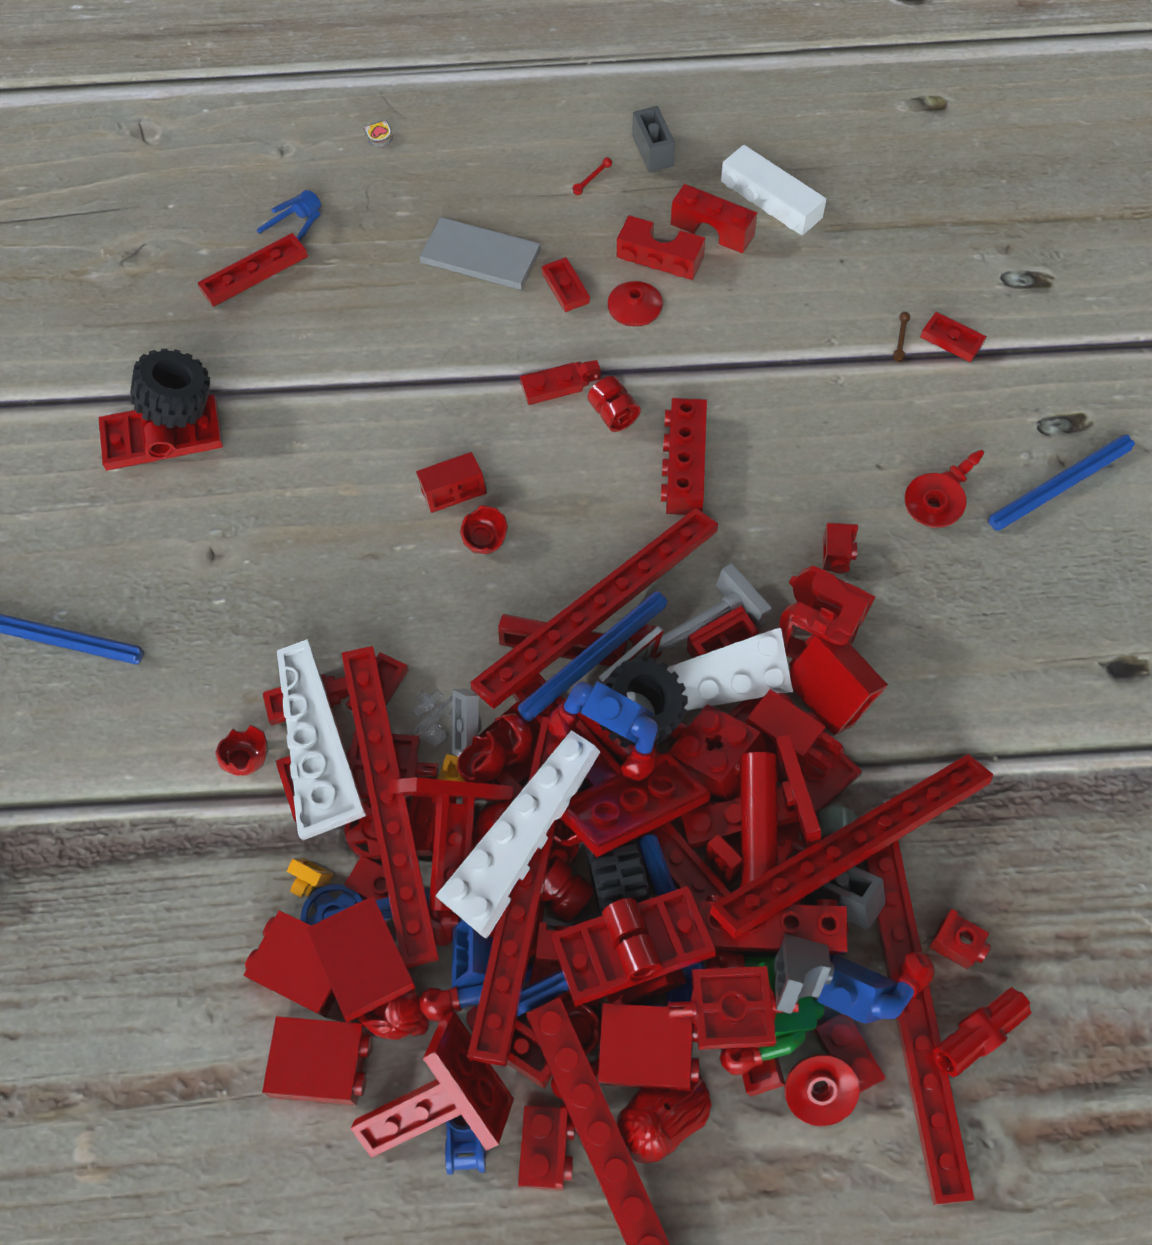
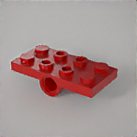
(133, 441)
(632, 944)

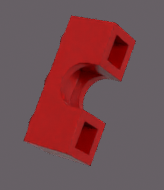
(732, 222)
(675, 257)

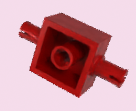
(713, 748)

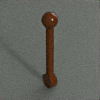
(899, 354)

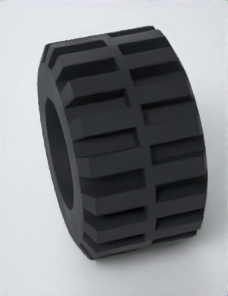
(152, 386)
(658, 687)
(618, 875)

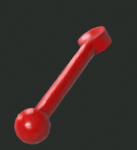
(578, 188)

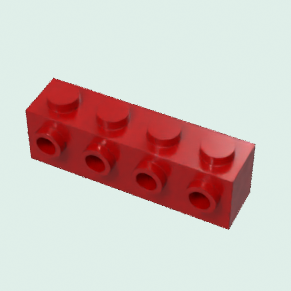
(686, 456)
(818, 923)

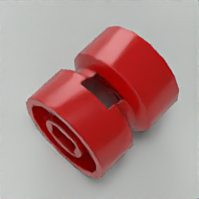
(613, 403)
(565, 892)

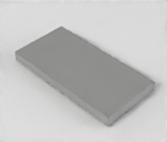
(480, 253)

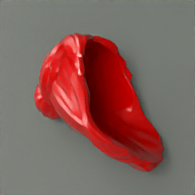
(397, 1018)
(662, 1119)

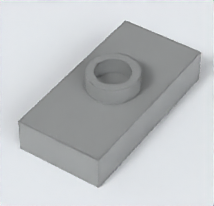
(465, 719)

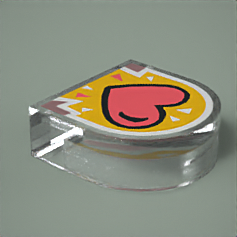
(378, 134)

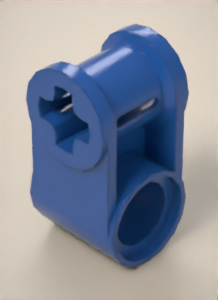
(463, 1141)

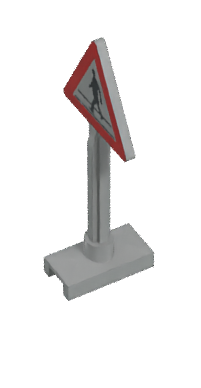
(736, 592)

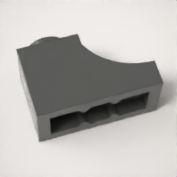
(800, 971)

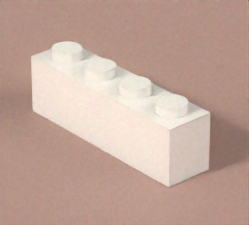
(773, 190)

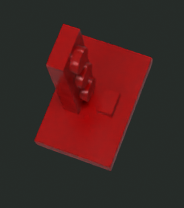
(725, 817)
(452, 822)
(459, 1089)

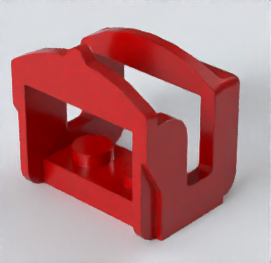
(818, 620)

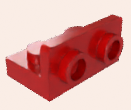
(545, 1147)

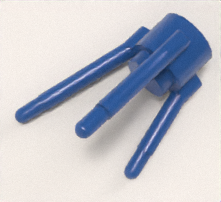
(303, 205)

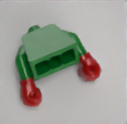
(789, 1028)

